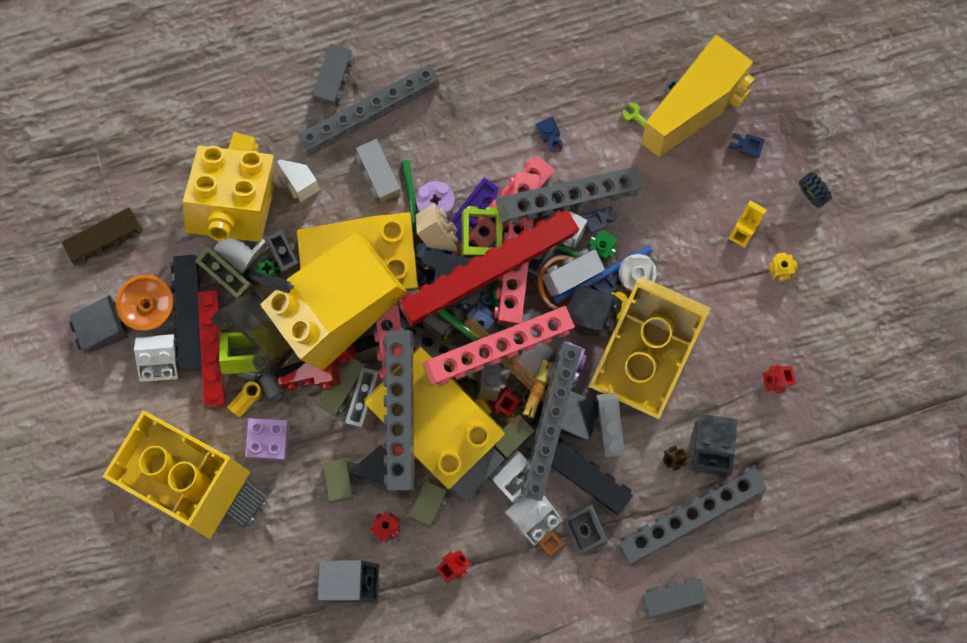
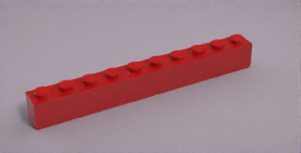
(489, 267)

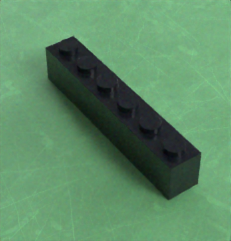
(186, 289)
(588, 477)

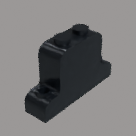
(443, 264)

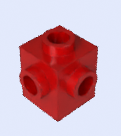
(779, 378)
(505, 402)
(385, 534)
(453, 566)

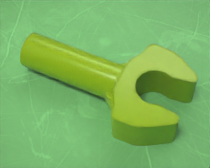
(635, 116)

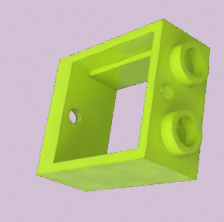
(472, 211)
(235, 364)

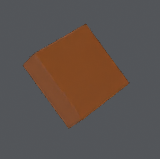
(551, 544)

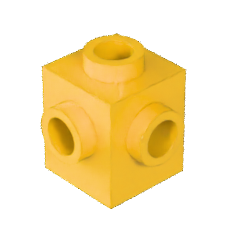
(780, 273)

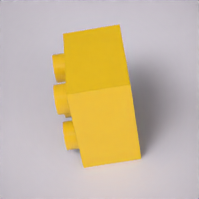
(229, 193)

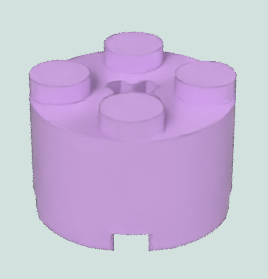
(436, 191)

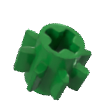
(263, 267)

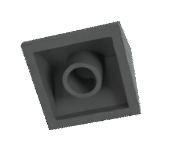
(585, 530)

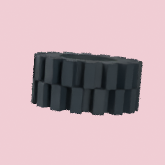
(815, 189)

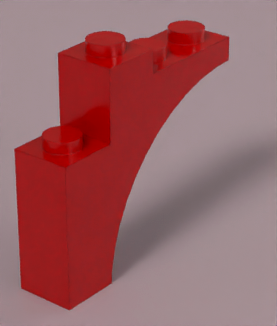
(310, 376)

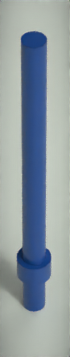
(608, 271)

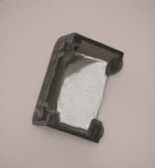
(259, 329)

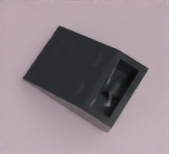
(715, 445)

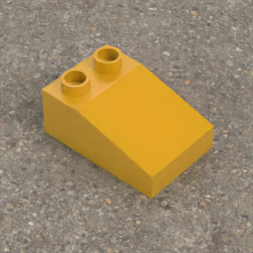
(701, 95)
(387, 234)
(334, 301)
(649, 347)
(448, 423)
(176, 474)

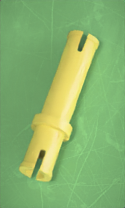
(542, 378)

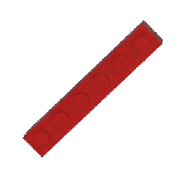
(212, 377)

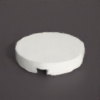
(634, 267)

